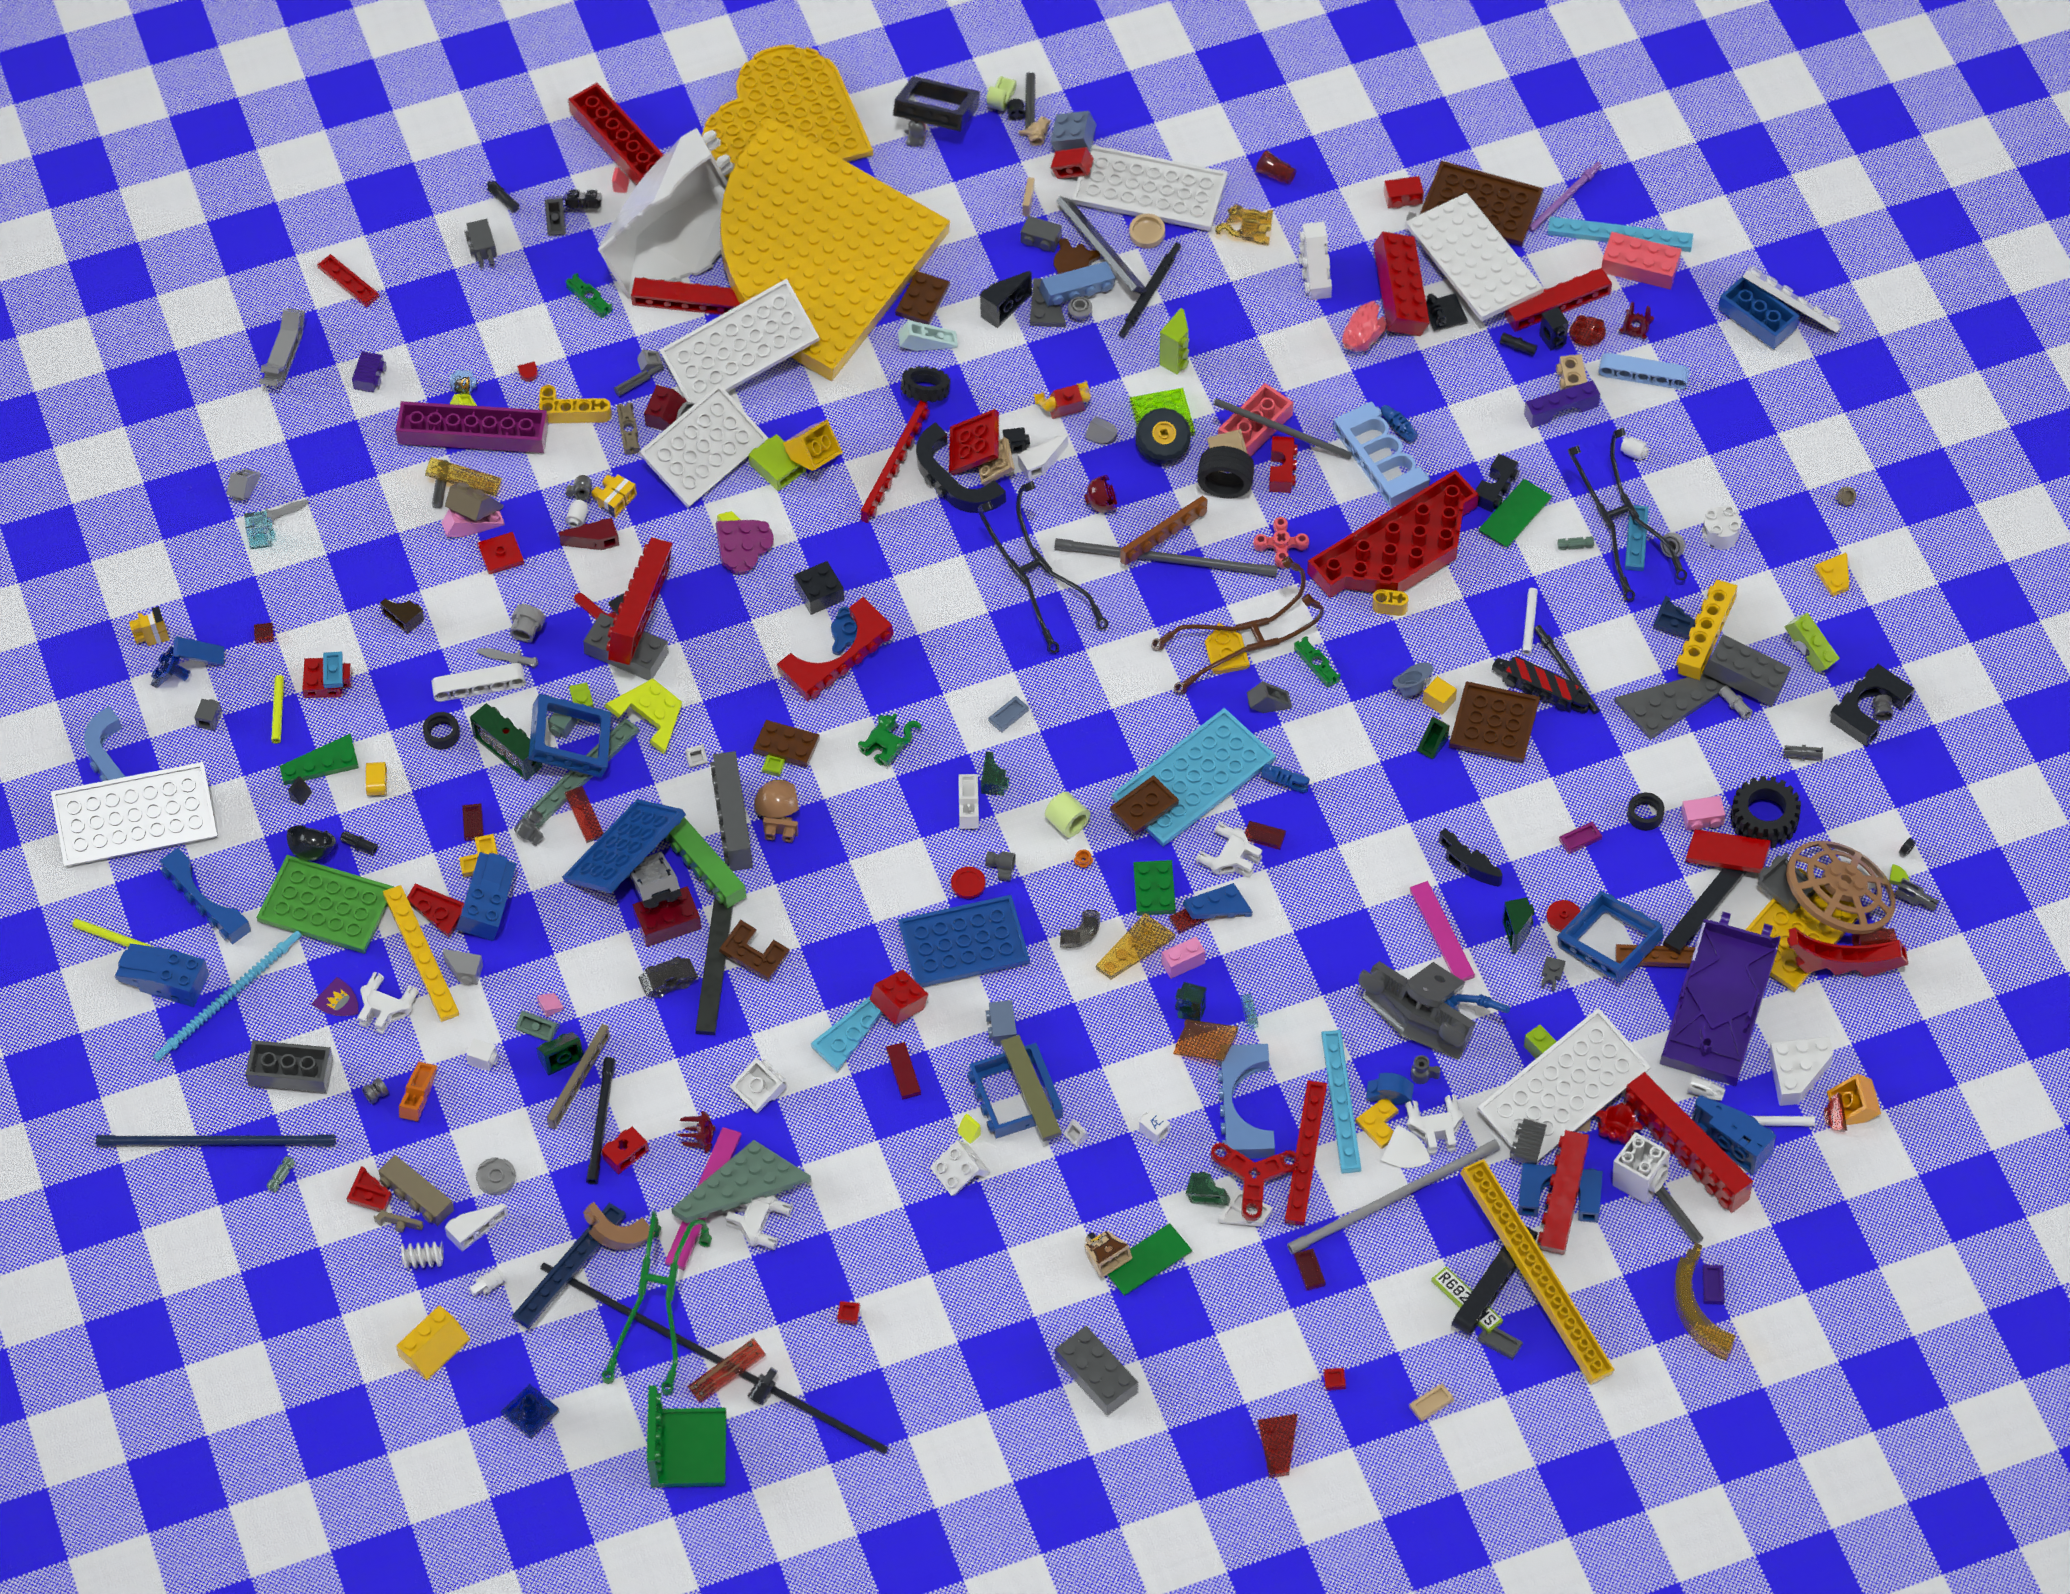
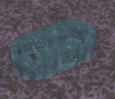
(1249, 1011)

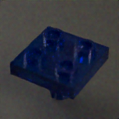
(167, 667)
(530, 1411)

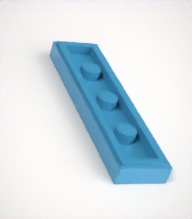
(1636, 541)

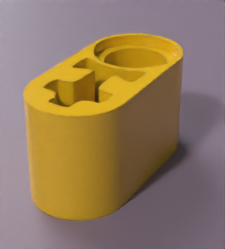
(1393, 602)
(376, 778)

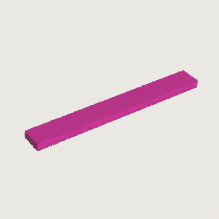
(721, 1154)

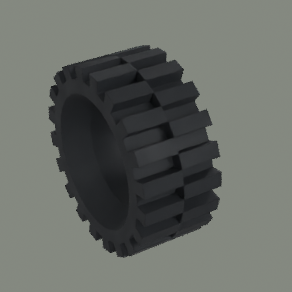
(1753, 827)

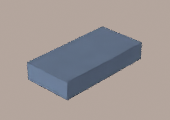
(1008, 714)

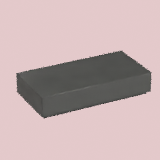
(1501, 1342)

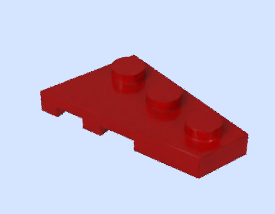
(436, 908)

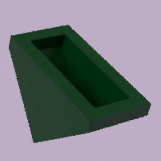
(1434, 738)

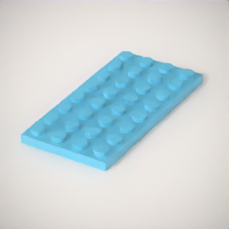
(1202, 772)

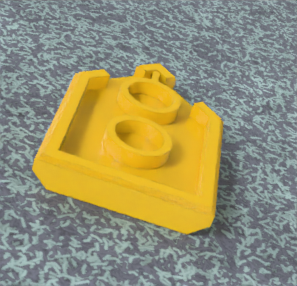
(1220, 645)

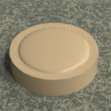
(1147, 230)

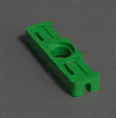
(596, 303)
(1322, 671)

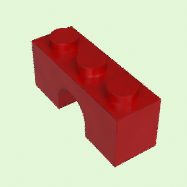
(1281, 476)

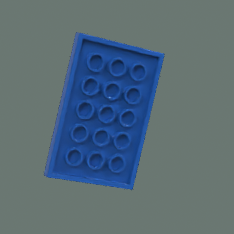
(624, 846)
(964, 941)

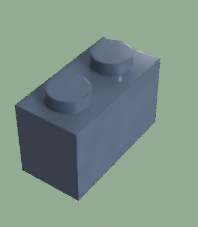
(1002, 1021)

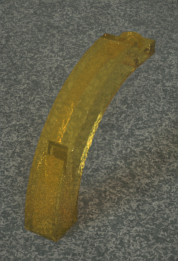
(1694, 1320)

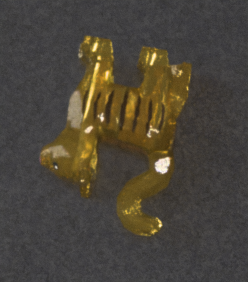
(1253, 226)

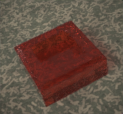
(263, 633)

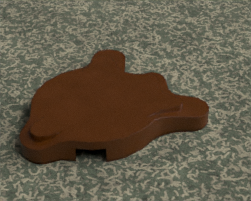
(1073, 258)

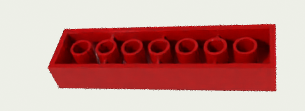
(614, 131)
(639, 601)
(1688, 1143)

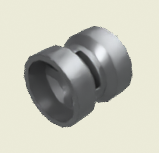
(1882, 707)
(375, 1090)

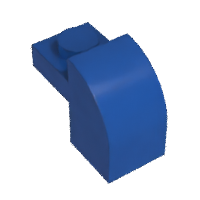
(1390, 1086)

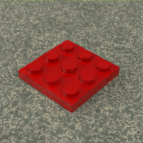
(974, 442)

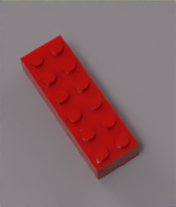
(1401, 283)

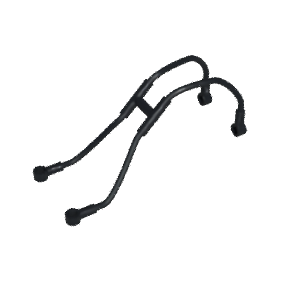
(1627, 507)
(1039, 561)

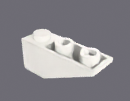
(1040, 458)

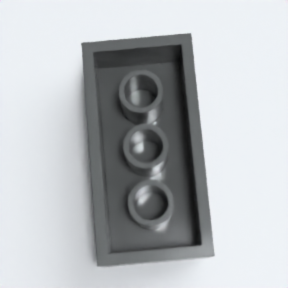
(647, 657)
(1747, 670)
(289, 1066)
(1096, 1370)

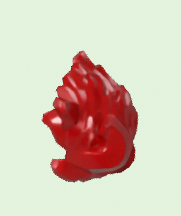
(1618, 1123)

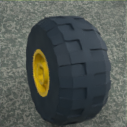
(1163, 436)

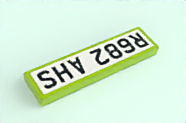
(1458, 1292)

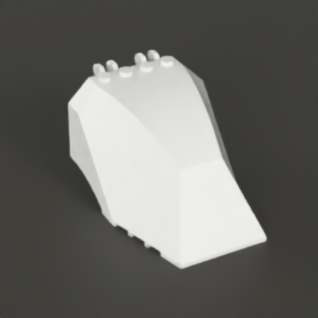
(671, 216)

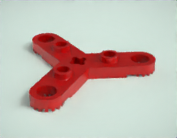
(1265, 1170)

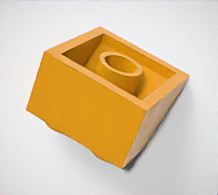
(1858, 1099)

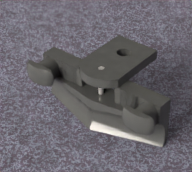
(1402, 1006)

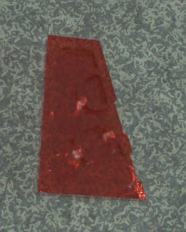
(1277, 1442)

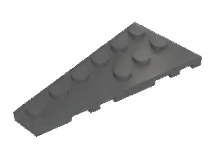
(1667, 704)

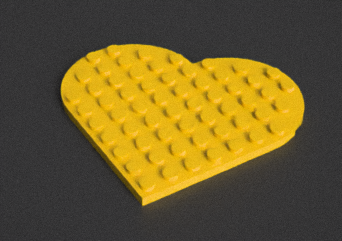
(798, 92)

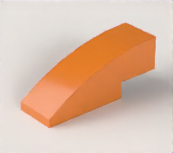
(417, 1091)

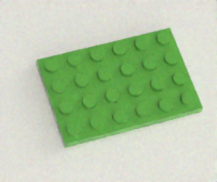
(324, 904)

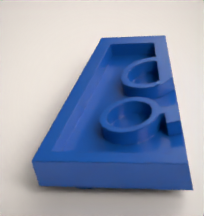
(1218, 902)

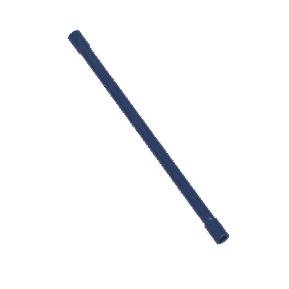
(113, 1140)

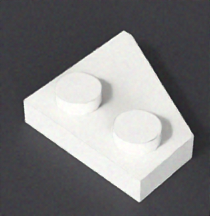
(1233, 1215)

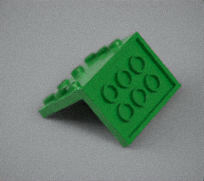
(685, 1444)

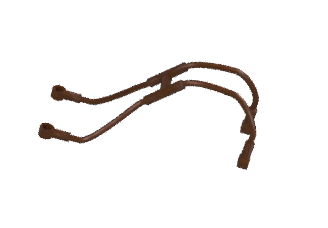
(1253, 625)

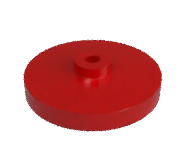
(968, 882)
(1561, 914)

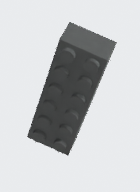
(731, 811)

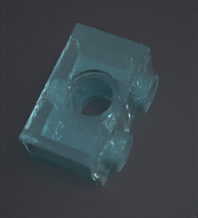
(259, 529)

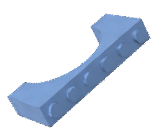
(1240, 1136)

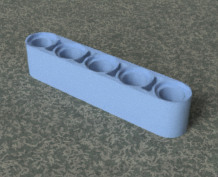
(1644, 371)

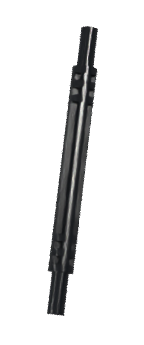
(1151, 287)

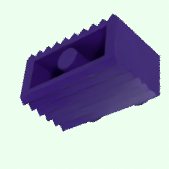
(368, 371)

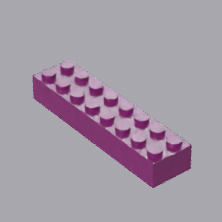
(472, 427)

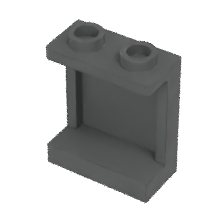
(1775, 883)

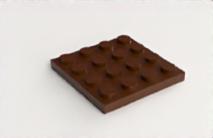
(1494, 722)

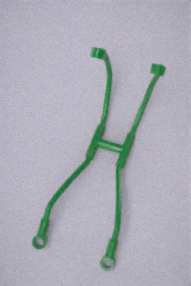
(705, 1241)

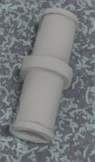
(1735, 702)

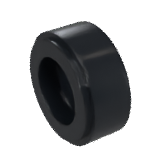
(1907, 847)

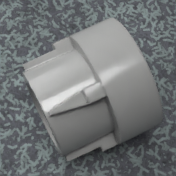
(526, 622)

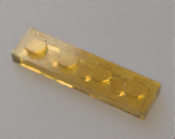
(454, 474)

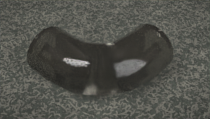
(1083, 933)

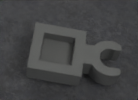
(1552, 971)

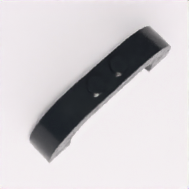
(945, 485)

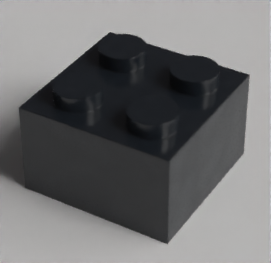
(819, 587)

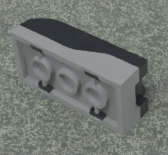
(655, 881)

